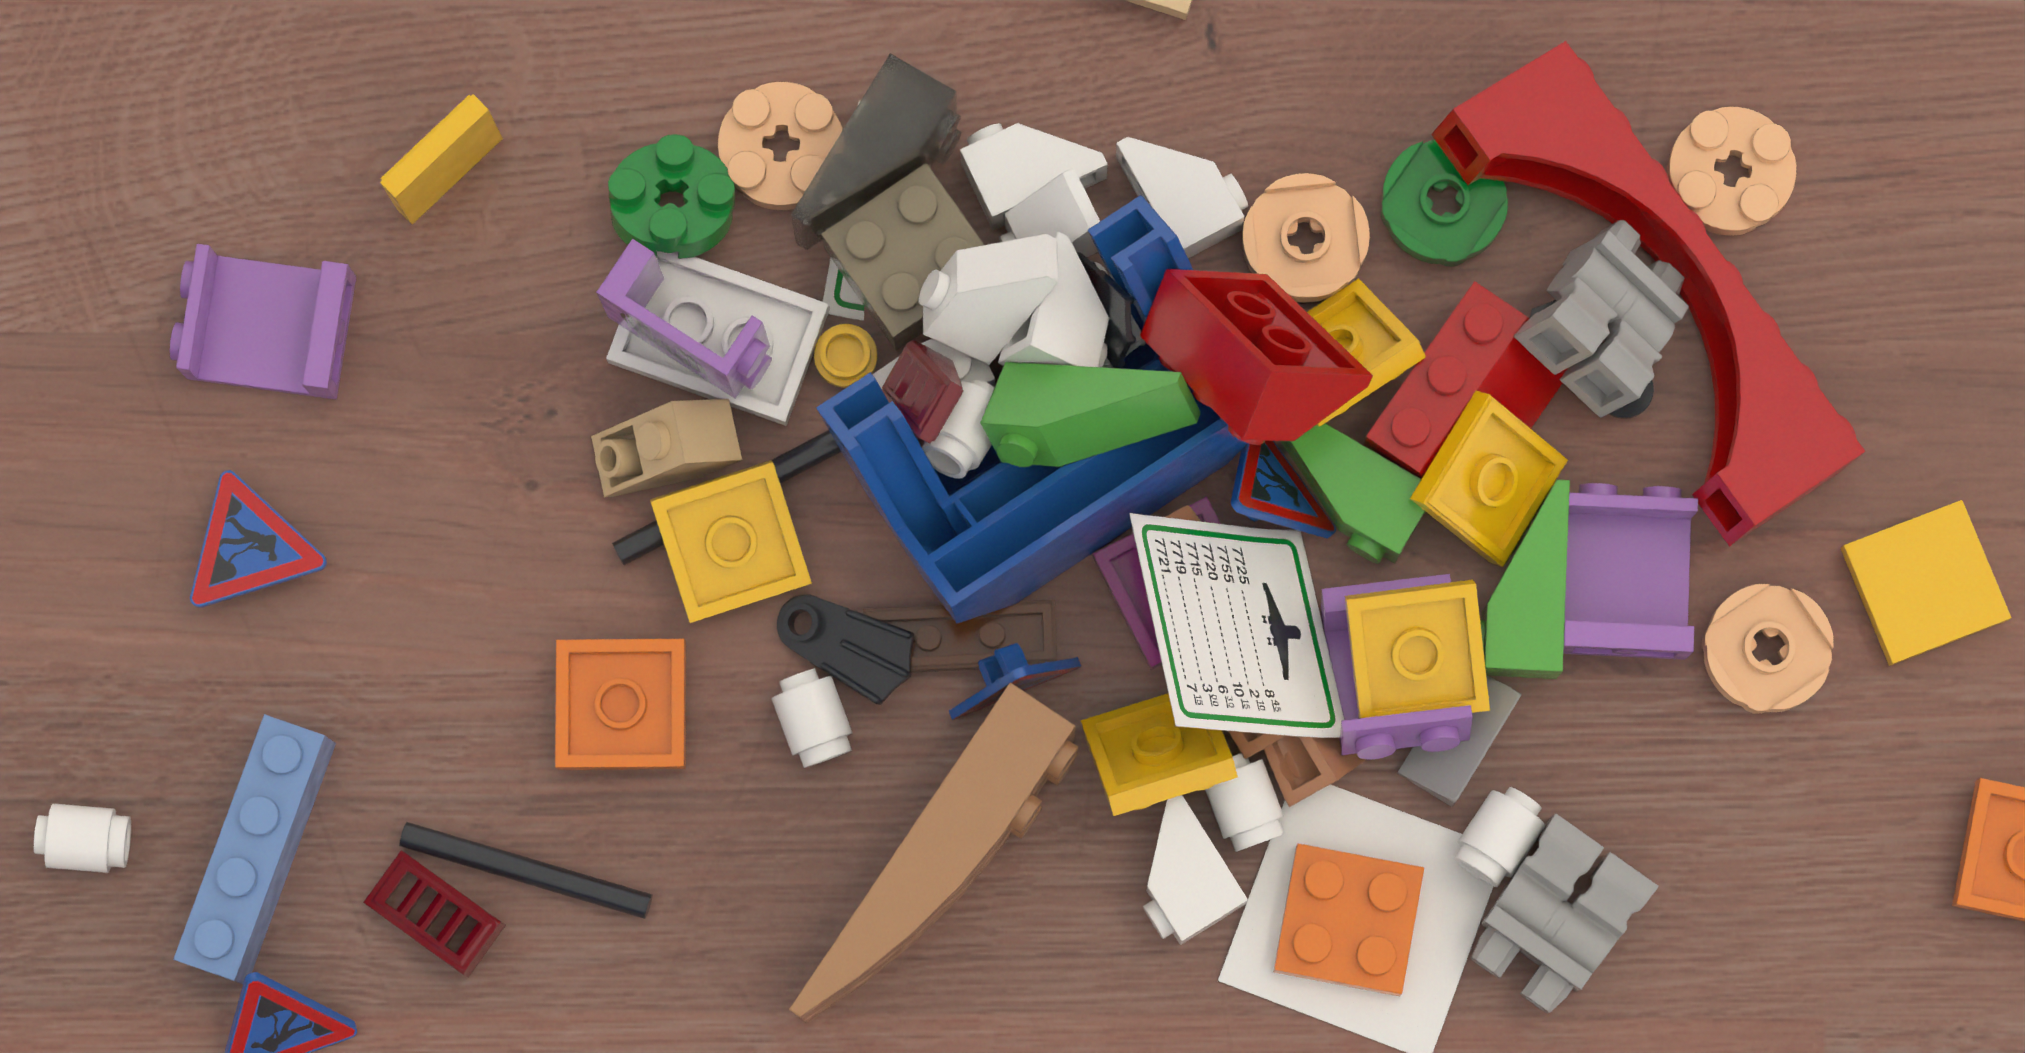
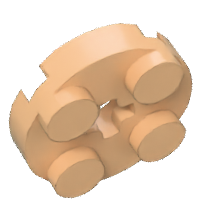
(757, 117)
(1761, 149)
(1329, 212)
(1804, 657)

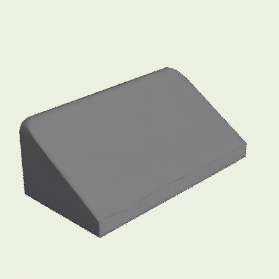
(1449, 771)

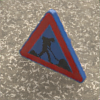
(1274, 492)
(248, 546)
(1011, 666)
(283, 1021)

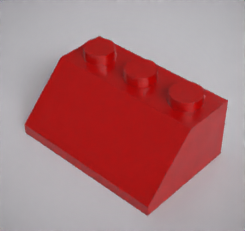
(1250, 353)
(1466, 356)

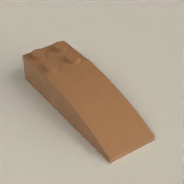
(950, 844)

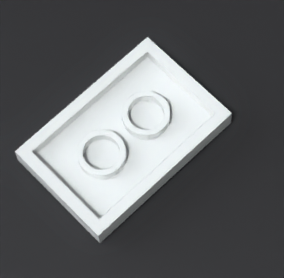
(713, 309)

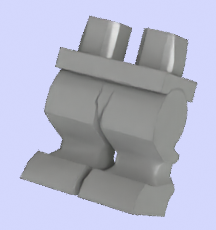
(1609, 300)
(1549, 930)

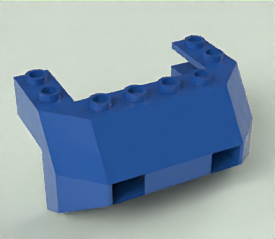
(1013, 527)

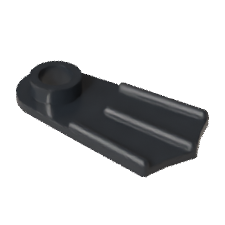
(1118, 308)
(849, 646)

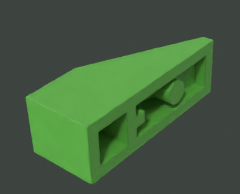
(1080, 411)
(1359, 491)
(1527, 609)

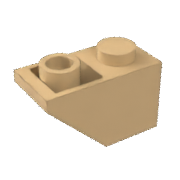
(666, 446)

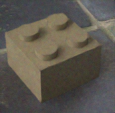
(895, 245)

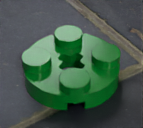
(672, 167)
(1433, 237)

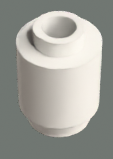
(962, 439)
(812, 718)
(1246, 805)
(1500, 836)
(83, 838)

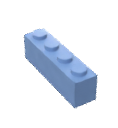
(255, 849)

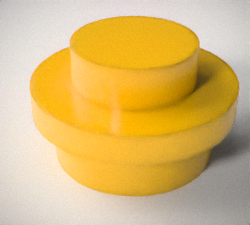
(845, 354)

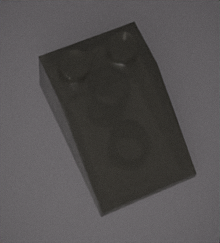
(892, 132)

